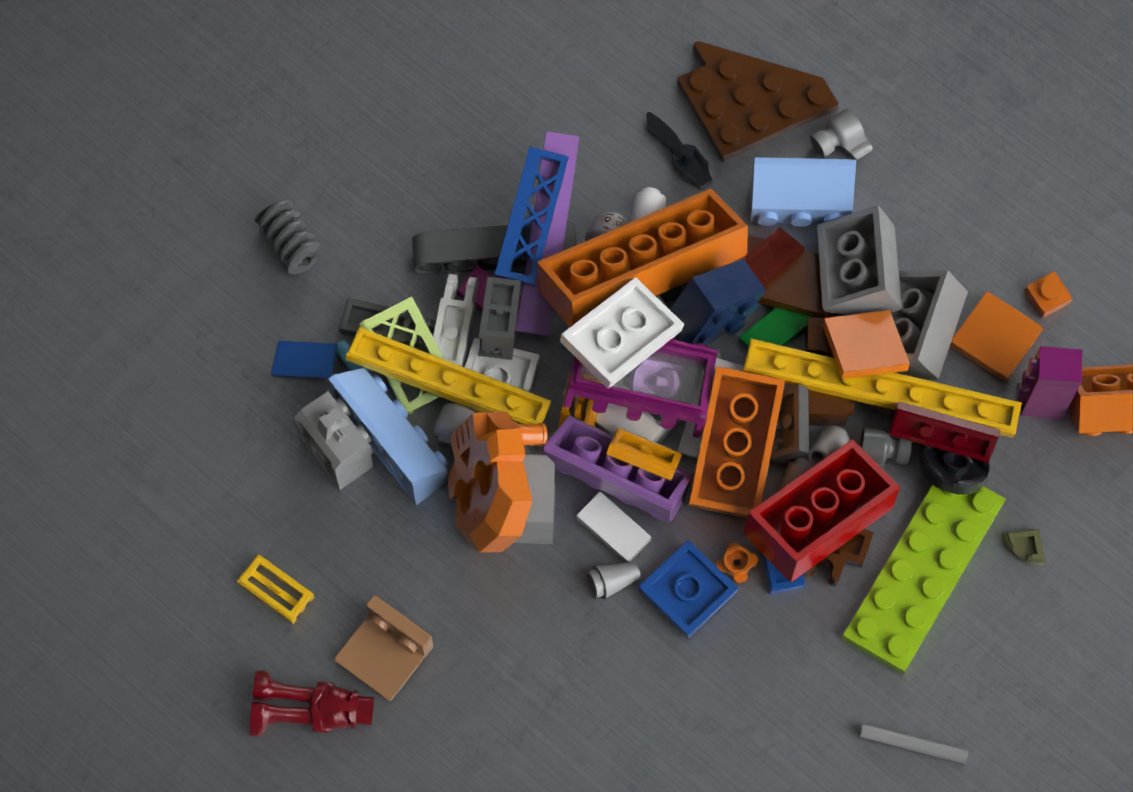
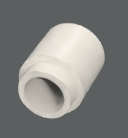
(647, 202)

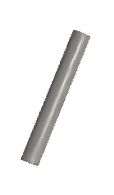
(913, 743)

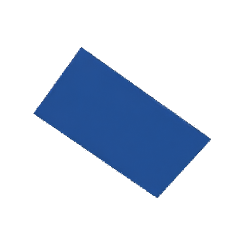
(304, 359)

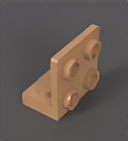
(385, 649)

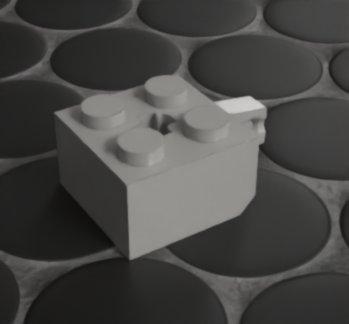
(334, 439)
(541, 478)

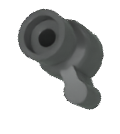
(882, 446)

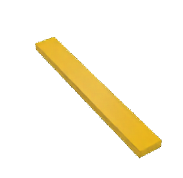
(882, 390)

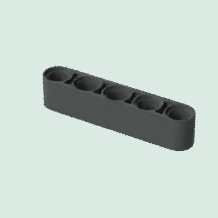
(466, 248)

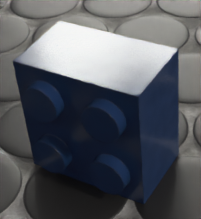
(718, 302)

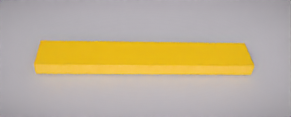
(445, 378)

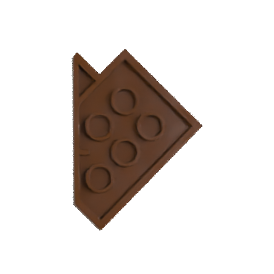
(750, 99)

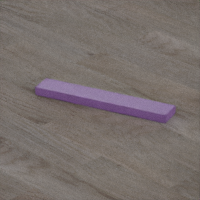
(534, 311)

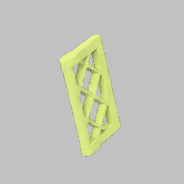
(422, 330)

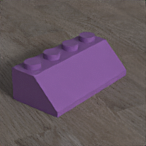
(581, 452)

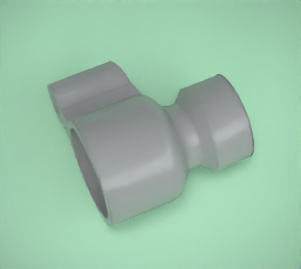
(842, 131)

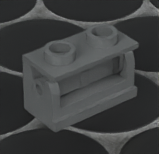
(499, 318)

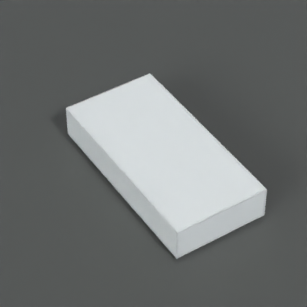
(613, 527)

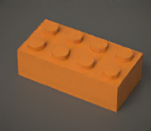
(736, 442)

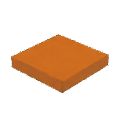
(996, 336)
(866, 344)

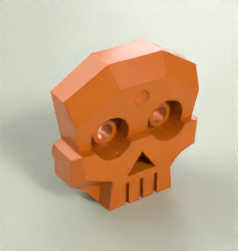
(491, 478)

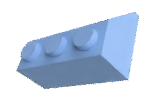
(801, 190)

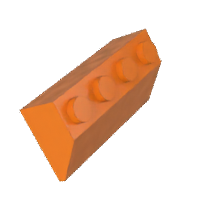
(1104, 400)

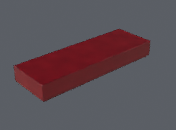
(943, 432)

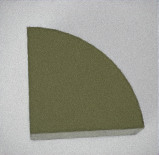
(1026, 546)

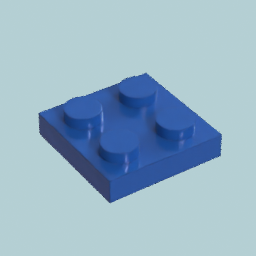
(688, 589)

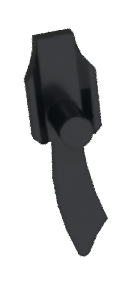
(686, 157)

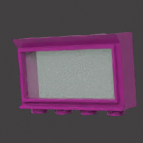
(667, 383)

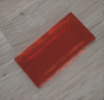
(773, 255)

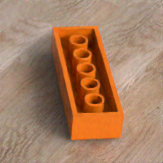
(656, 249)

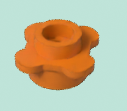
(739, 553)

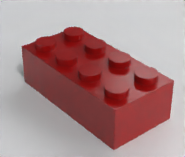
(821, 510)

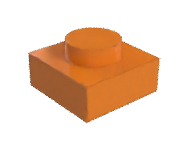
(1048, 294)

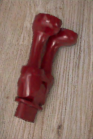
(328, 709)

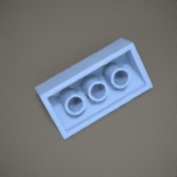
(393, 438)

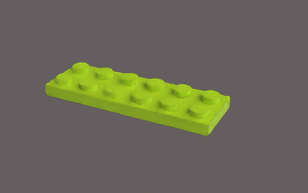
(921, 574)

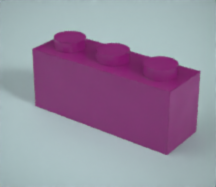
(1050, 382)

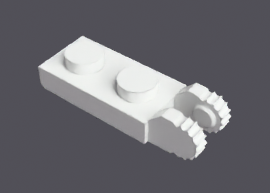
(455, 320)

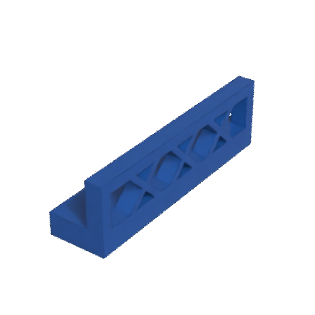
(519, 213)

